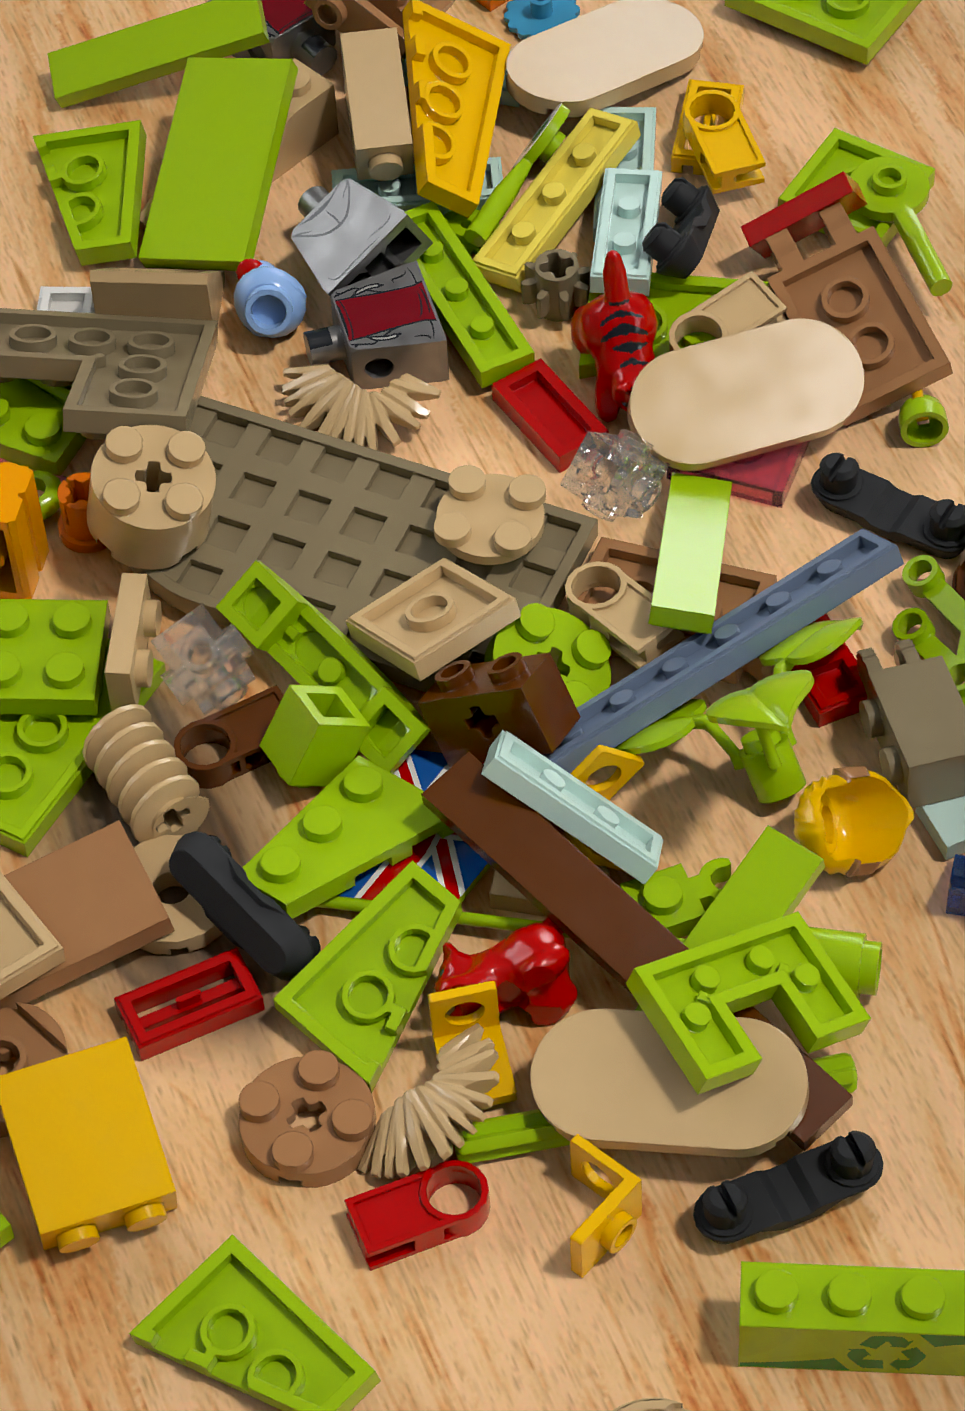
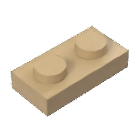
(128, 659)

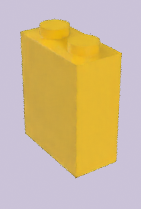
(86, 1146)

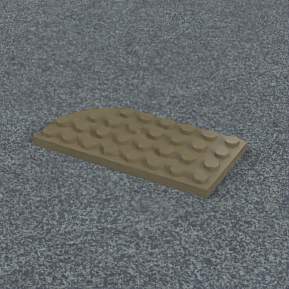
(340, 527)

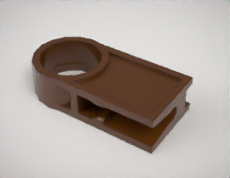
(236, 728)

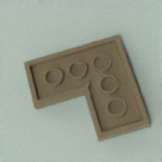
(119, 365)

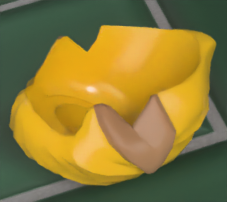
(852, 820)

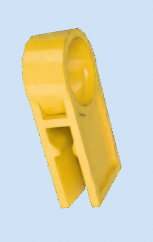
(724, 151)

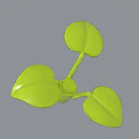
(764, 706)

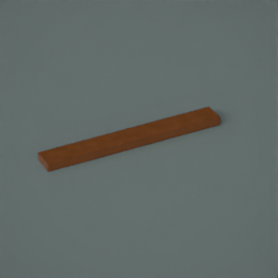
(584, 901)

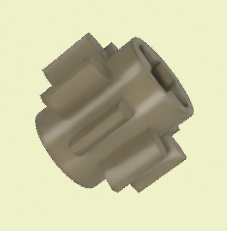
(556, 285)

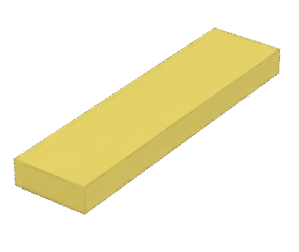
(556, 196)

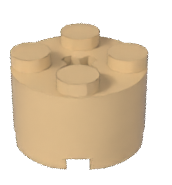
(151, 495)

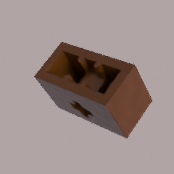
(510, 694)

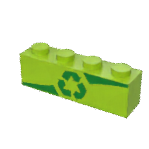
(852, 1318)

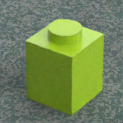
(314, 735)

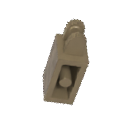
(916, 722)

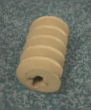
(143, 775)

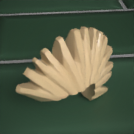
(351, 412)
(437, 1111)

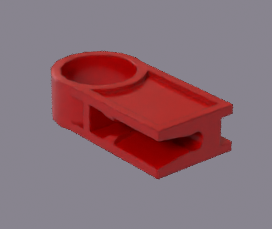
(401, 1221)

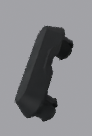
(683, 246)
(888, 511)
(239, 908)
(789, 1192)

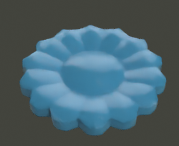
(535, 16)

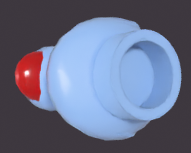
(268, 299)

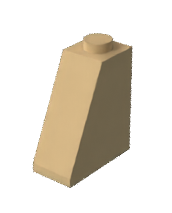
(377, 104)

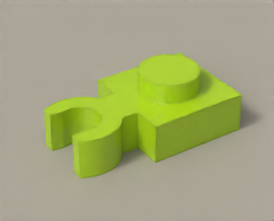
(675, 898)

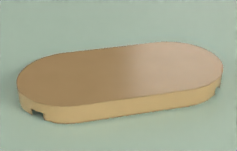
(604, 56)
(746, 393)
(624, 1091)

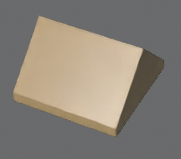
(158, 292)

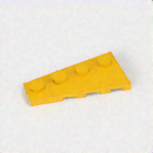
(453, 103)

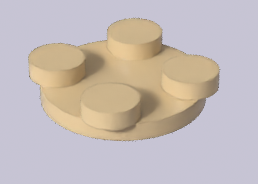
(490, 515)

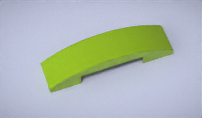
(320, 655)

